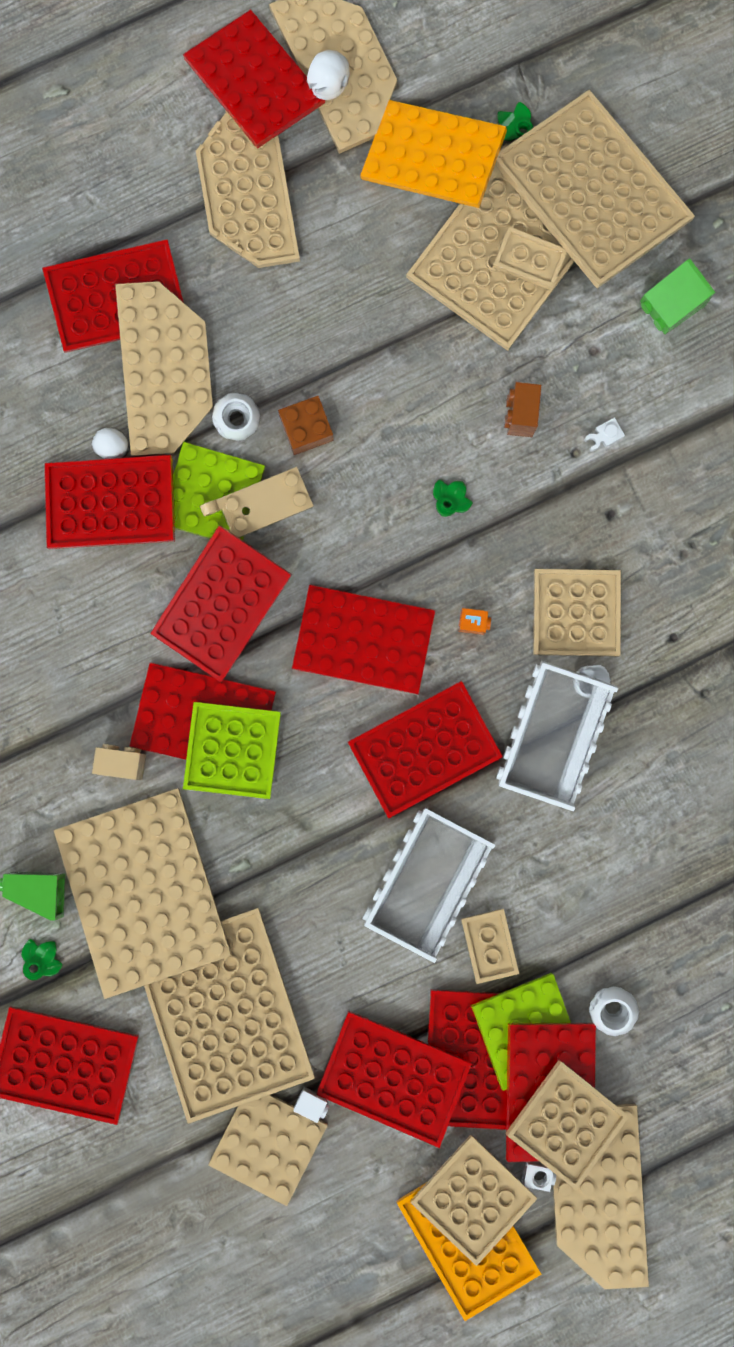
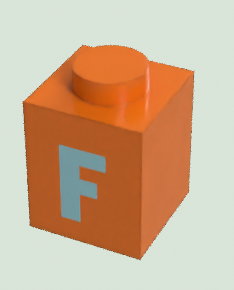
(474, 621)

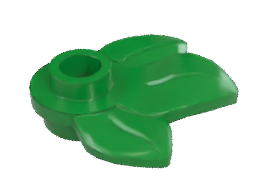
(515, 121)
(452, 495)
(41, 956)

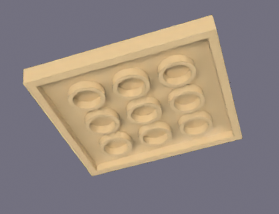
(577, 612)
(567, 1125)
(268, 1147)
(473, 1200)

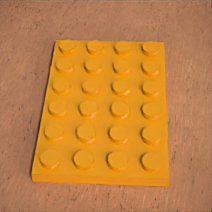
(434, 153)
(472, 1286)

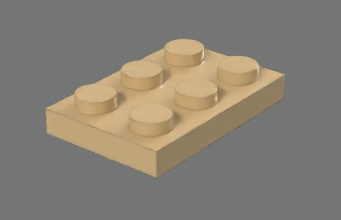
(530, 258)
(490, 946)

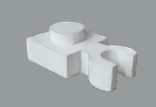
(606, 433)

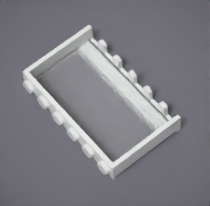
(555, 735)
(427, 884)

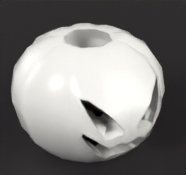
(328, 74)
(231, 403)
(616, 1023)

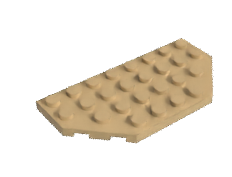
(341, 27)
(247, 195)
(162, 367)
(604, 1218)

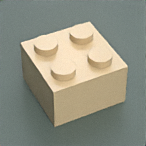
(116, 763)

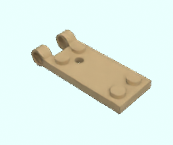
(267, 500)

